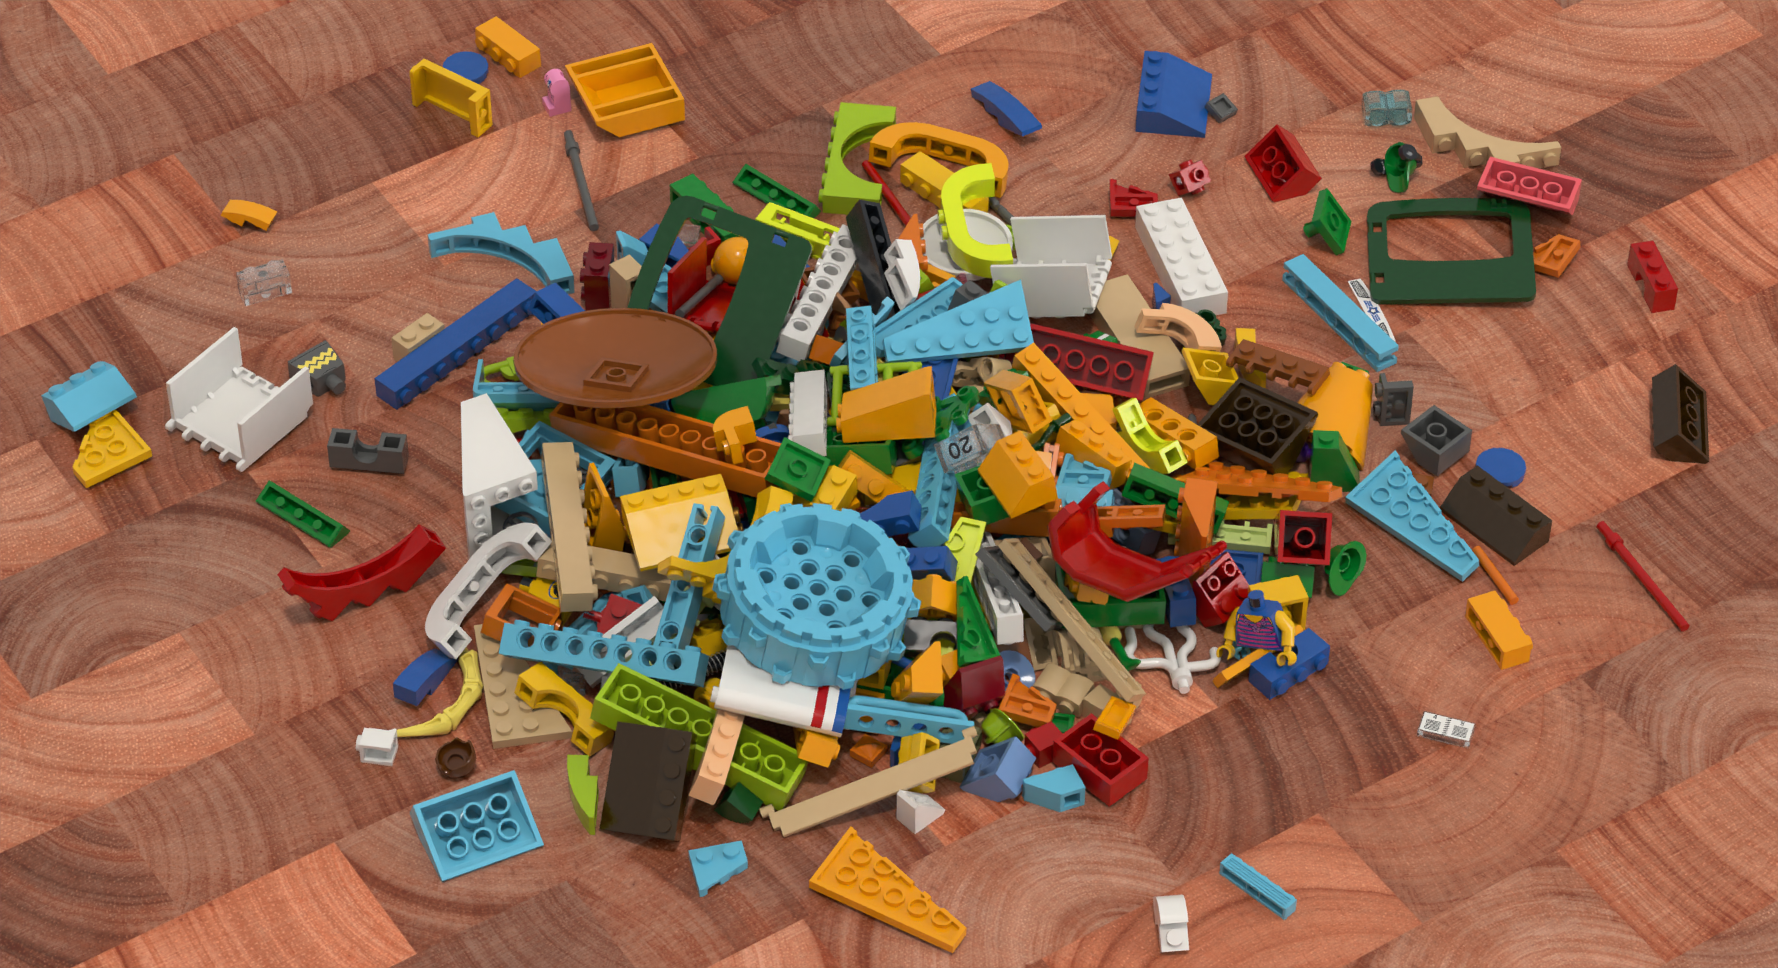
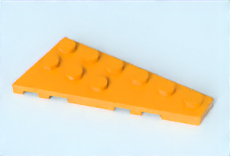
(880, 889)

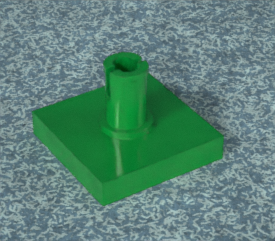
(1329, 222)
(797, 469)

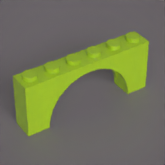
(854, 127)

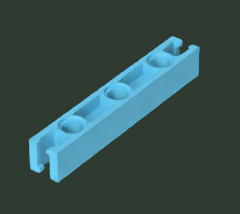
(1340, 313)
(683, 606)

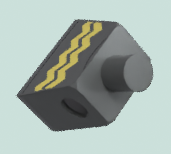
(324, 366)

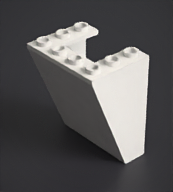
(491, 470)

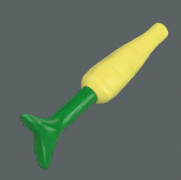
(1111, 637)

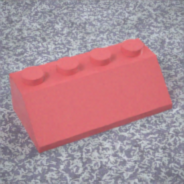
(1530, 185)

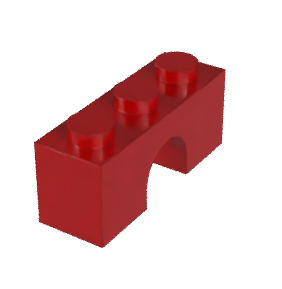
(1648, 265)

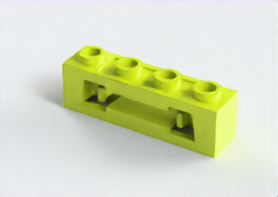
(800, 225)

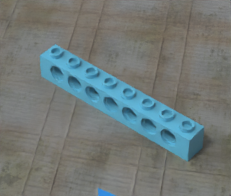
(936, 495)
(515, 645)

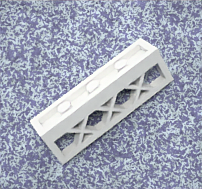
(639, 624)

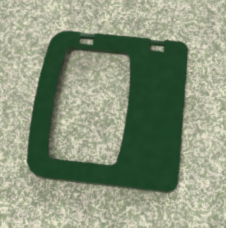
(1451, 281)
(760, 297)

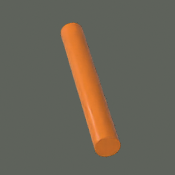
(1495, 575)

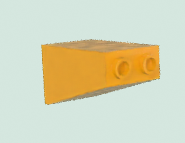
(890, 409)

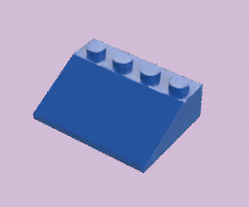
(1172, 96)

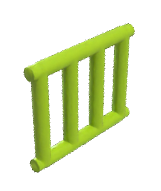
(885, 368)

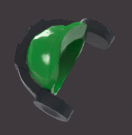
(1399, 164)

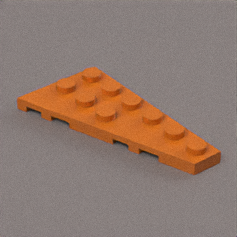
(1242, 482)

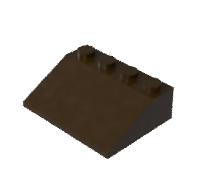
(1259, 427)
(648, 781)

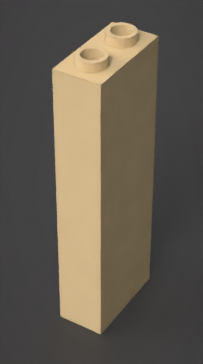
(1116, 316)

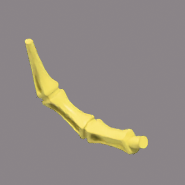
(451, 716)

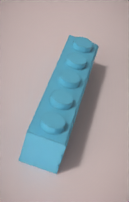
(1258, 886)

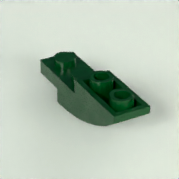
(769, 367)

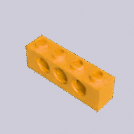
(1196, 443)

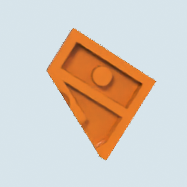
(1555, 255)
(1026, 704)

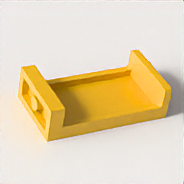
(452, 94)

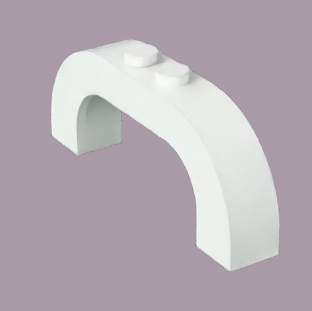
(474, 578)

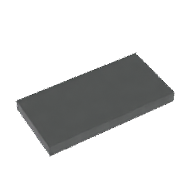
(1023, 592)

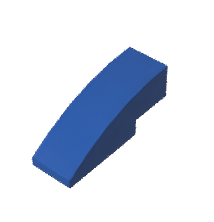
(422, 676)

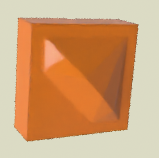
(868, 750)

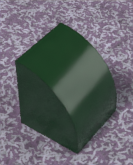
(738, 804)

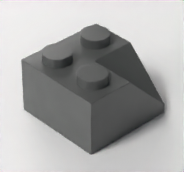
(1437, 439)

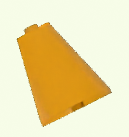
(1344, 407)

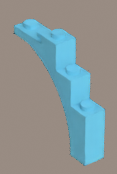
(515, 244)

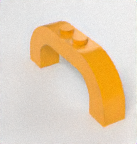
(940, 143)

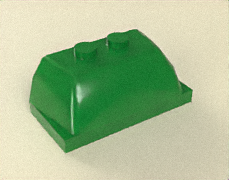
(714, 401)

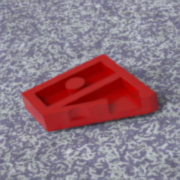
(1124, 200)

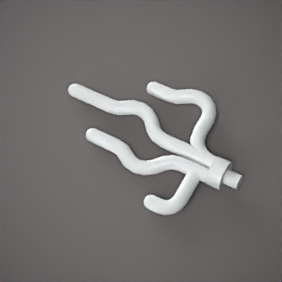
(1178, 668)

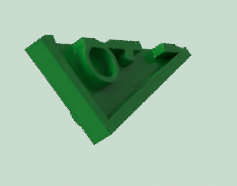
(973, 633)

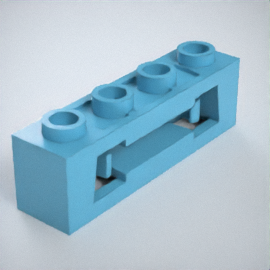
(861, 347)

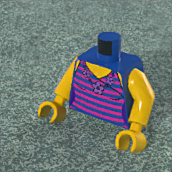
(1261, 626)

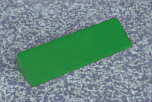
(772, 191)
(301, 514)

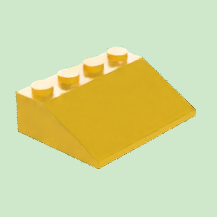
(660, 516)

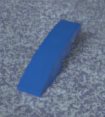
(1007, 108)

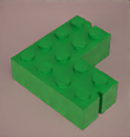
(1116, 612)

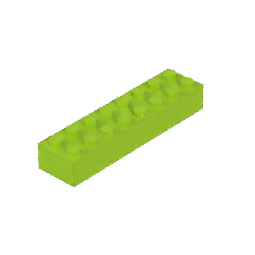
(758, 762)

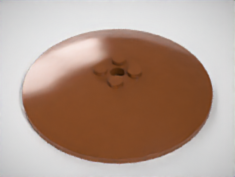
(615, 358)

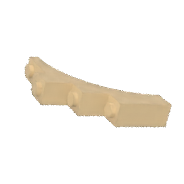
(1473, 147)

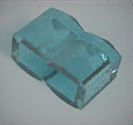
(1386, 108)

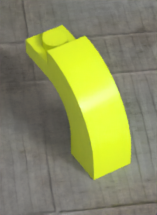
(1155, 452)

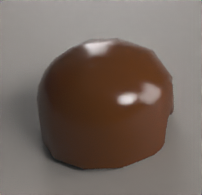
(456, 758)

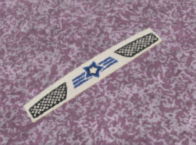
(1370, 308)

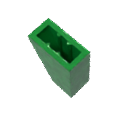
(1332, 461)

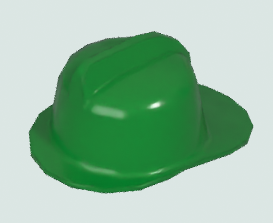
(1345, 566)

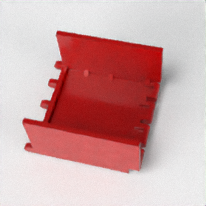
(688, 278)

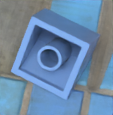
(999, 770)

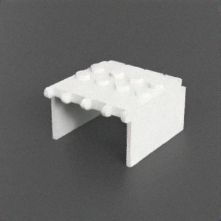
(1059, 263)
(232, 406)

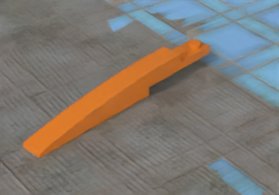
(1036, 520)

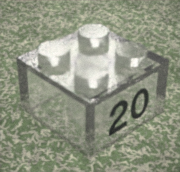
(967, 447)

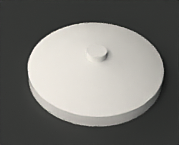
(980, 226)

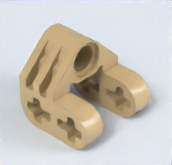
(978, 371)
(1073, 656)

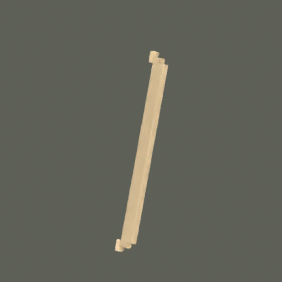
(873, 787)

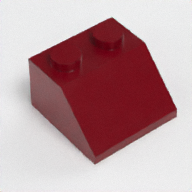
(976, 687)

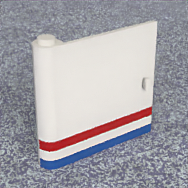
(753, 693)

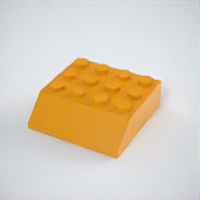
(628, 90)

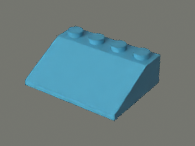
(476, 826)

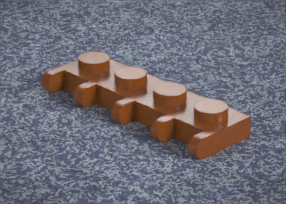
(1279, 365)

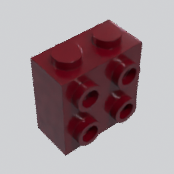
(596, 276)

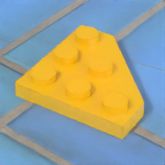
(109, 449)
(1261, 507)

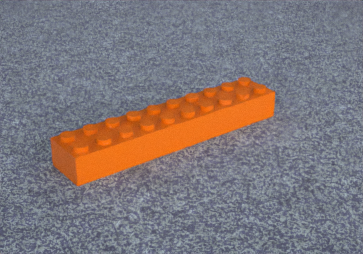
(666, 443)

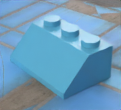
(87, 396)

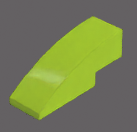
(583, 791)

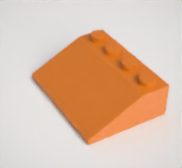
(1196, 518)

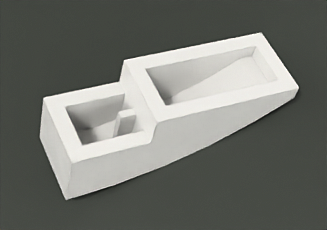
(903, 272)

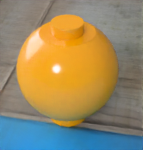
(730, 259)

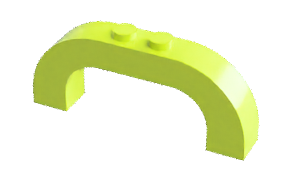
(967, 253)

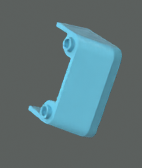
(509, 394)

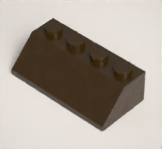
(1679, 417)
(1496, 516)

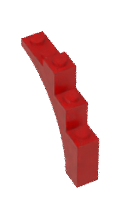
(364, 583)

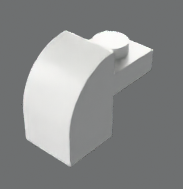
(1172, 920)

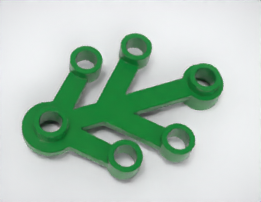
(957, 412)

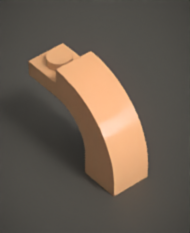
(1179, 324)

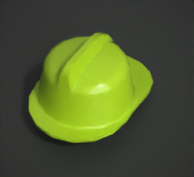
(999, 727)

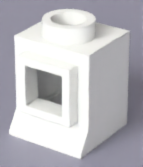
(377, 746)

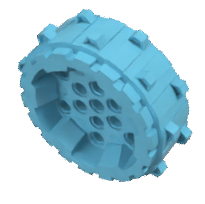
(816, 595)

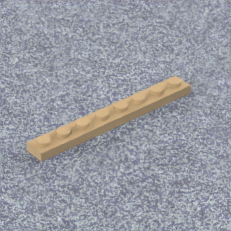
(1067, 614)

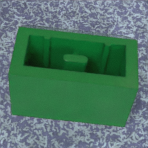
(1276, 570)

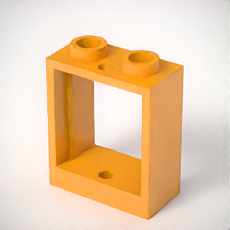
(1016, 393)

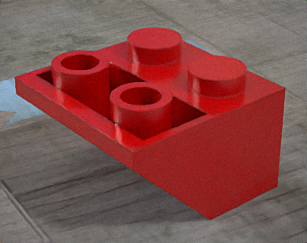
(1219, 591)

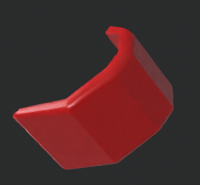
(1099, 563)

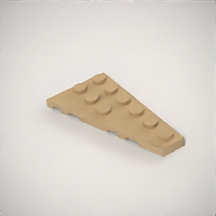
(509, 717)

